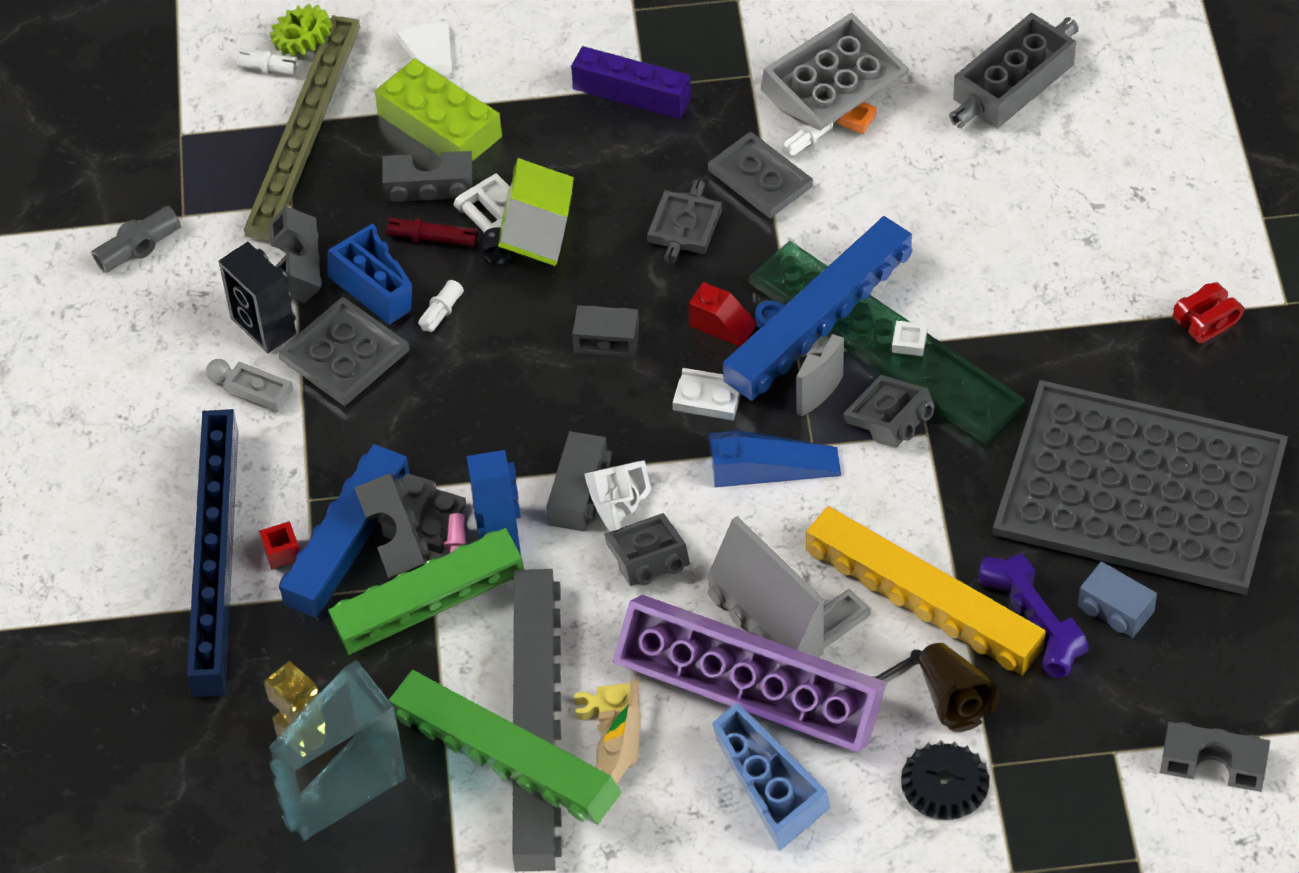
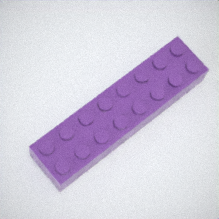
(749, 670)

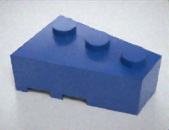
(371, 275)

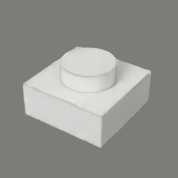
(909, 338)

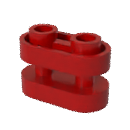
(1207, 312)

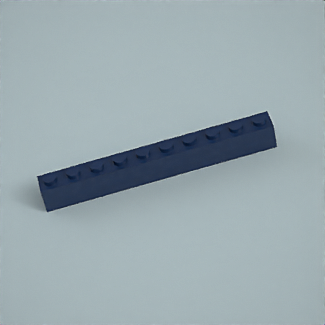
(213, 554)

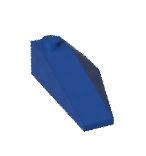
(760, 458)

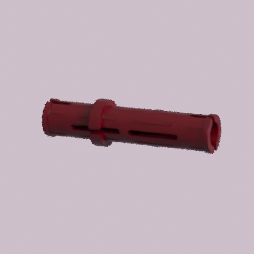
(420, 230)

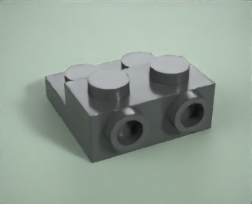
(891, 410)
(431, 509)
(648, 549)

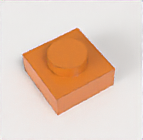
(859, 118)

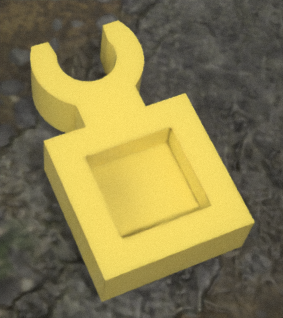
(607, 698)

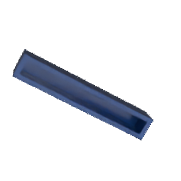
(338, 538)

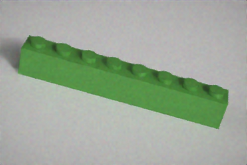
(505, 747)

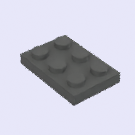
(760, 174)

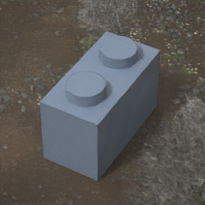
(1117, 599)

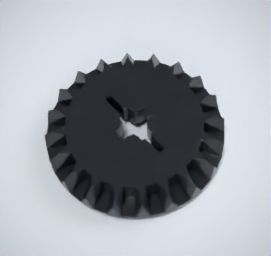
(945, 801)

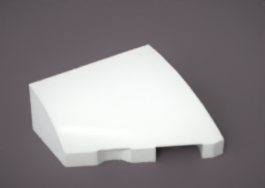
(429, 45)
(618, 491)

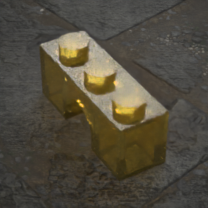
(291, 693)

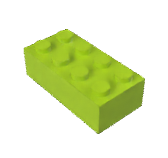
(437, 111)

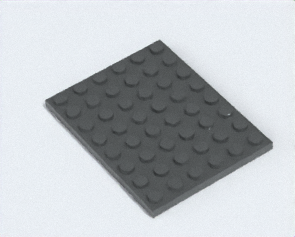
(1141, 487)

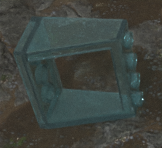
(358, 773)

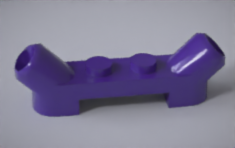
(1016, 578)

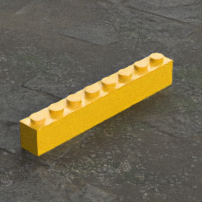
(925, 590)

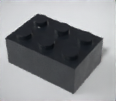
(258, 296)

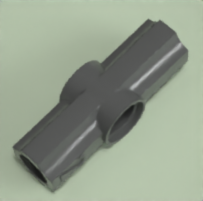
(136, 239)

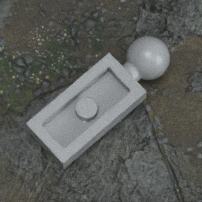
(250, 383)

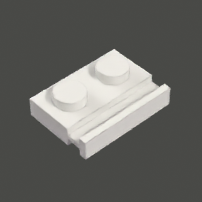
(705, 395)

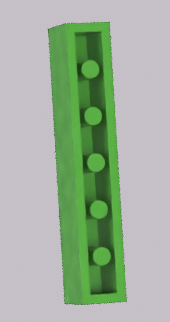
(426, 591)

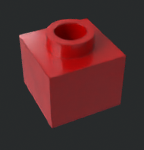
(279, 544)

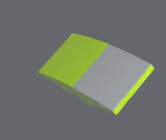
(536, 212)

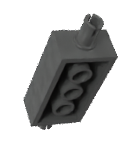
(1013, 70)

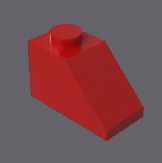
(720, 315)

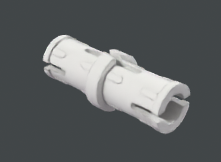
(266, 61)

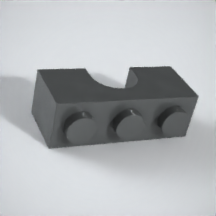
(406, 183)
(298, 238)
(386, 497)
(1241, 754)

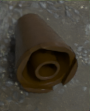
(957, 688)

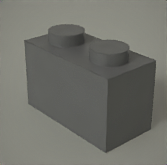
(606, 331)

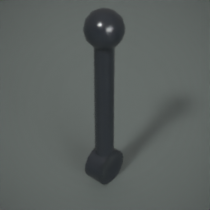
(914, 658)

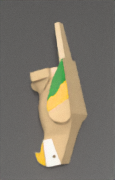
(620, 736)

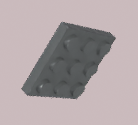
(343, 351)

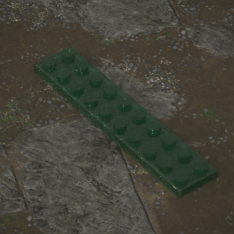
(955, 385)

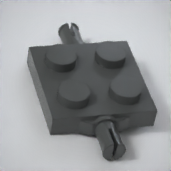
(684, 222)

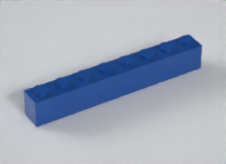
(817, 308)

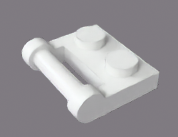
(491, 194)

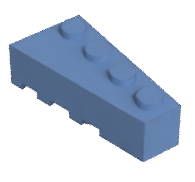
(774, 781)

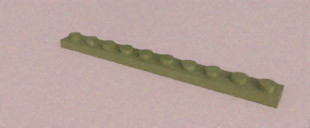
(302, 126)

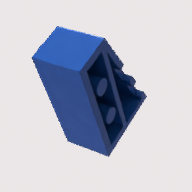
(494, 494)

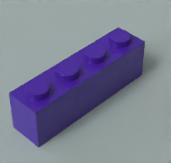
(631, 82)

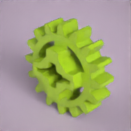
(300, 30)

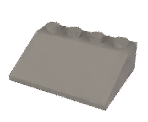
(831, 73)
(765, 592)

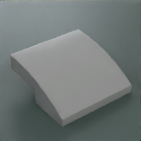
(819, 376)

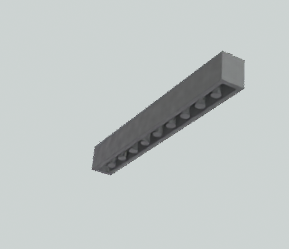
(534, 710)

